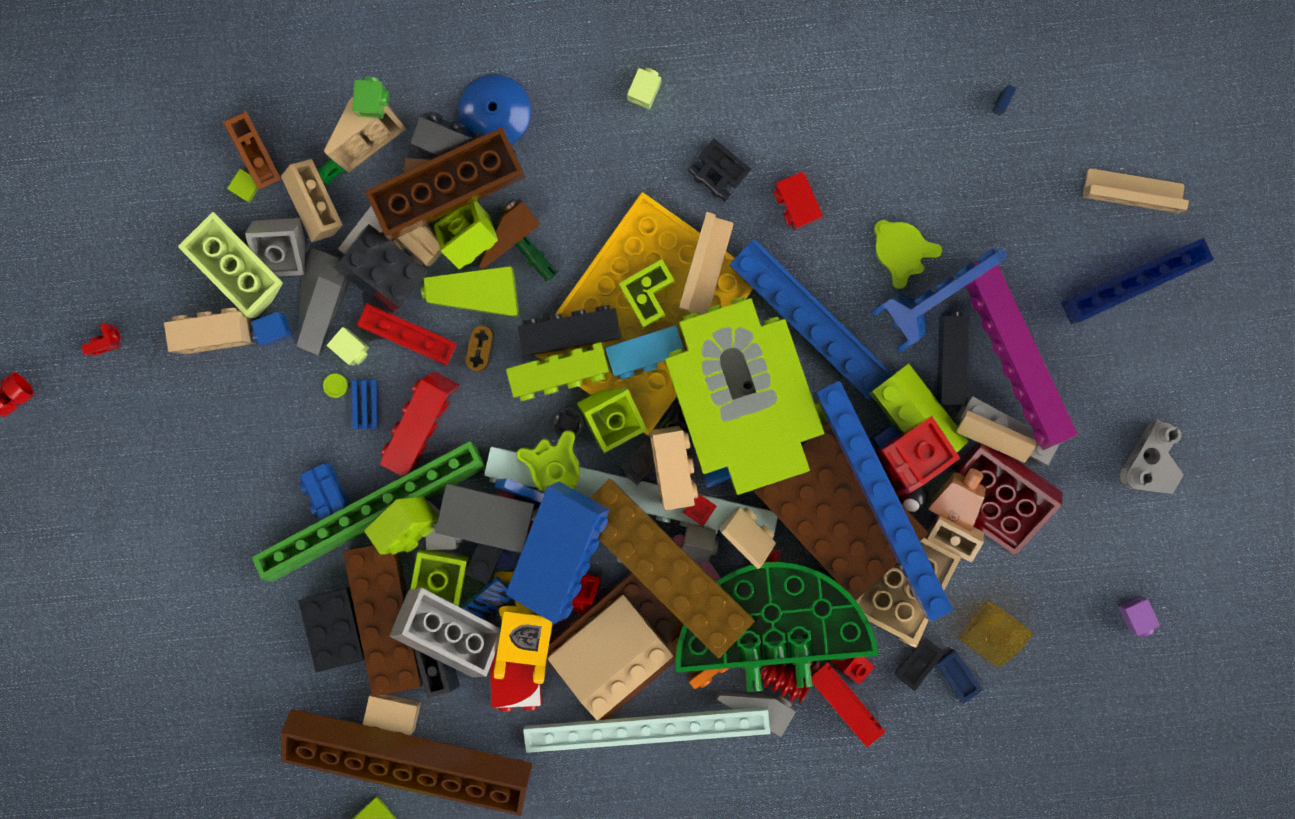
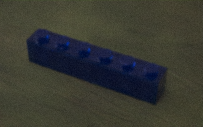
(1137, 281)

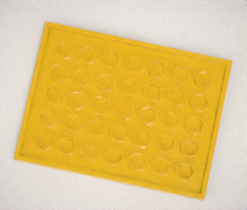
(639, 241)

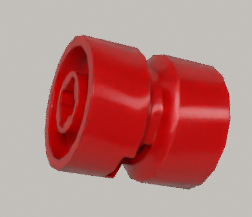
(14, 391)

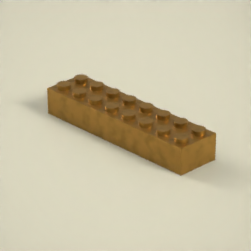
(670, 572)

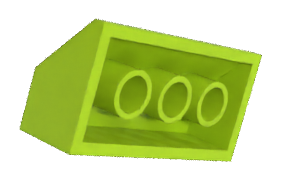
(909, 402)

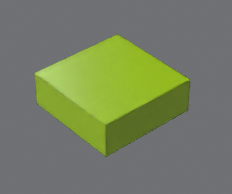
(243, 186)

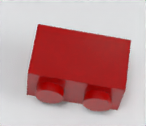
(798, 201)

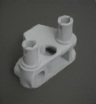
(1158, 470)

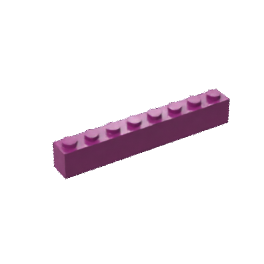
(1020, 359)

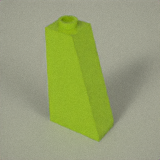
(479, 291)

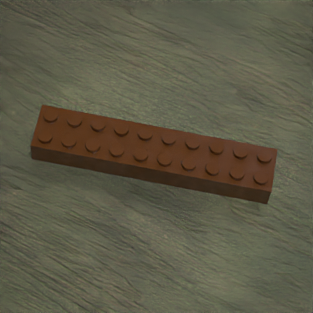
(405, 762)

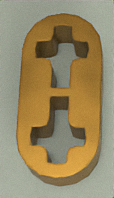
(474, 347)

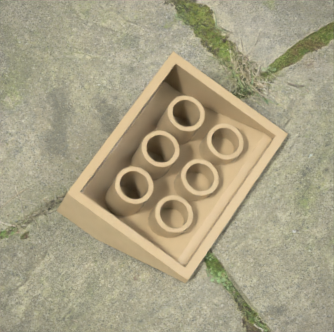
(361, 137)
(892, 602)
(610, 657)

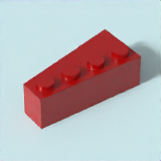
(417, 423)

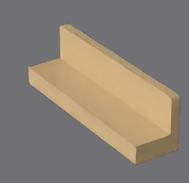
(1135, 191)
(706, 265)

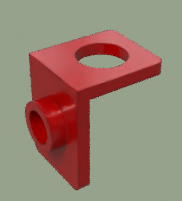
(855, 668)

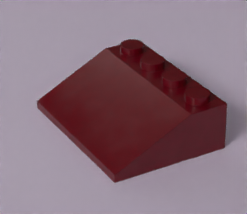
(1014, 500)

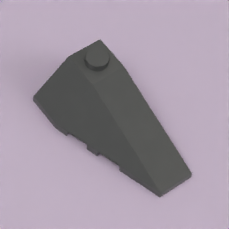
(319, 301)

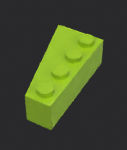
(558, 371)

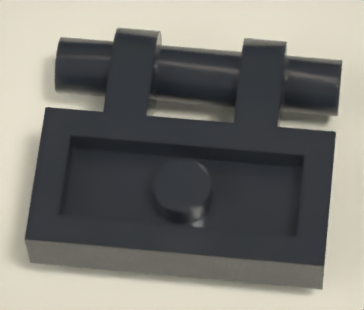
(723, 163)

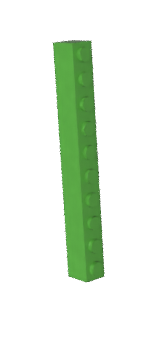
(355, 518)

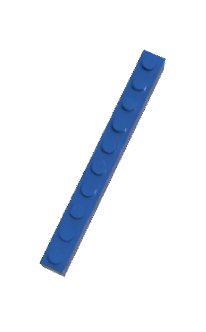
(883, 501)

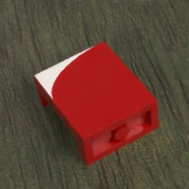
(516, 687)

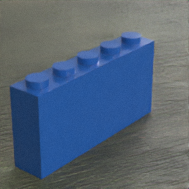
(557, 552)

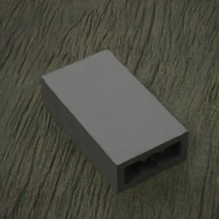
(485, 518)

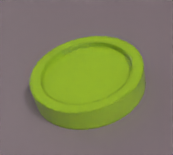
(335, 385)

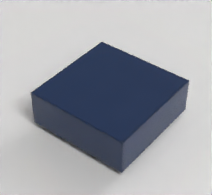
(1004, 100)

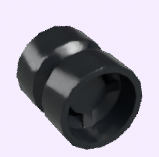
(568, 419)

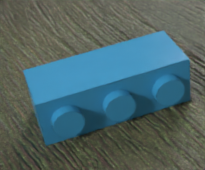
(643, 352)

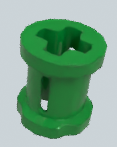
(329, 171)

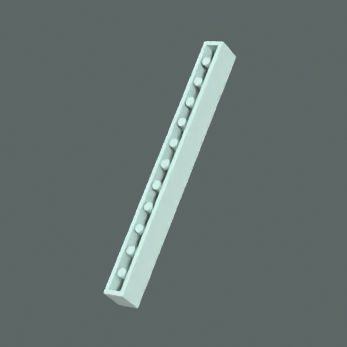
(504, 464)

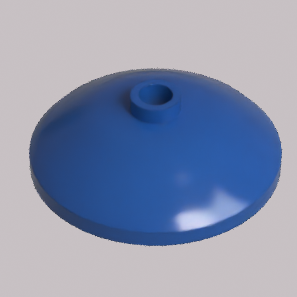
(512, 104)

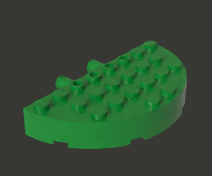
(797, 621)

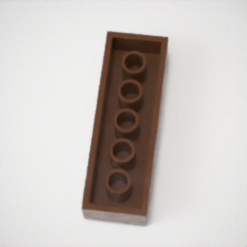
(445, 184)
(377, 597)

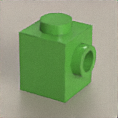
(370, 98)

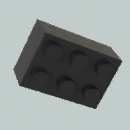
(380, 269)
(331, 629)

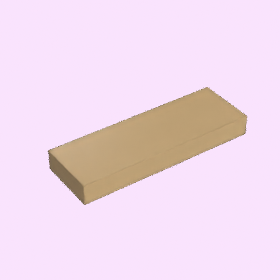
(996, 436)

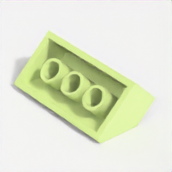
(231, 266)

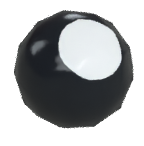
(915, 500)

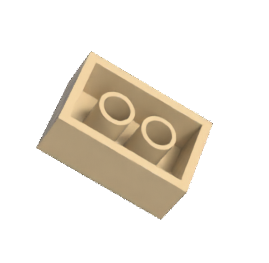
(208, 331)
(673, 467)

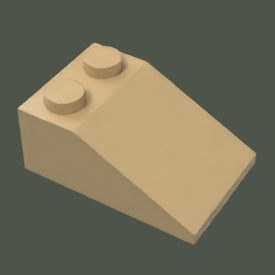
(747, 536)

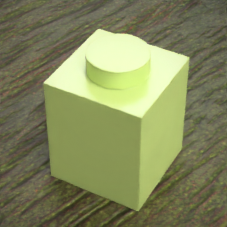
(644, 87)
(348, 347)

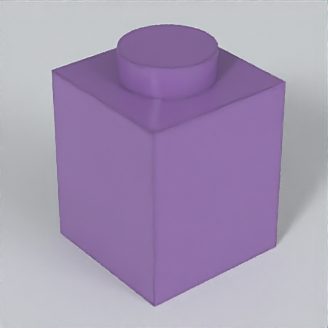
(1139, 616)

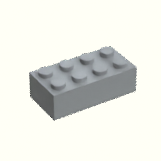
(446, 633)

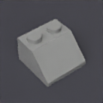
(279, 245)

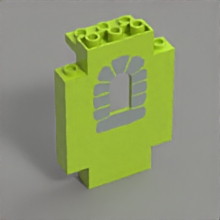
(755, 433)

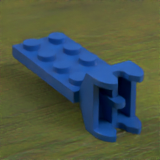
(910, 314)

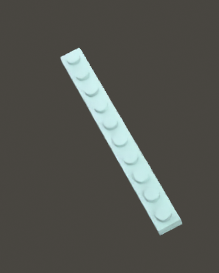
(647, 729)

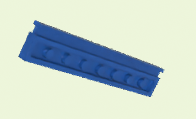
(810, 318)

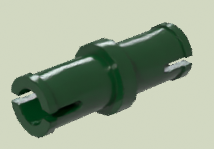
(536, 259)

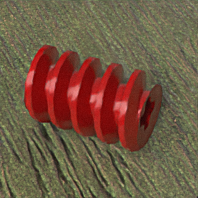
(783, 679)

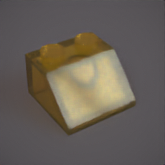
(996, 634)

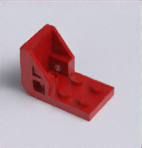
(916, 456)

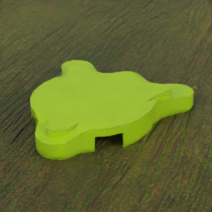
(901, 250)
(552, 463)

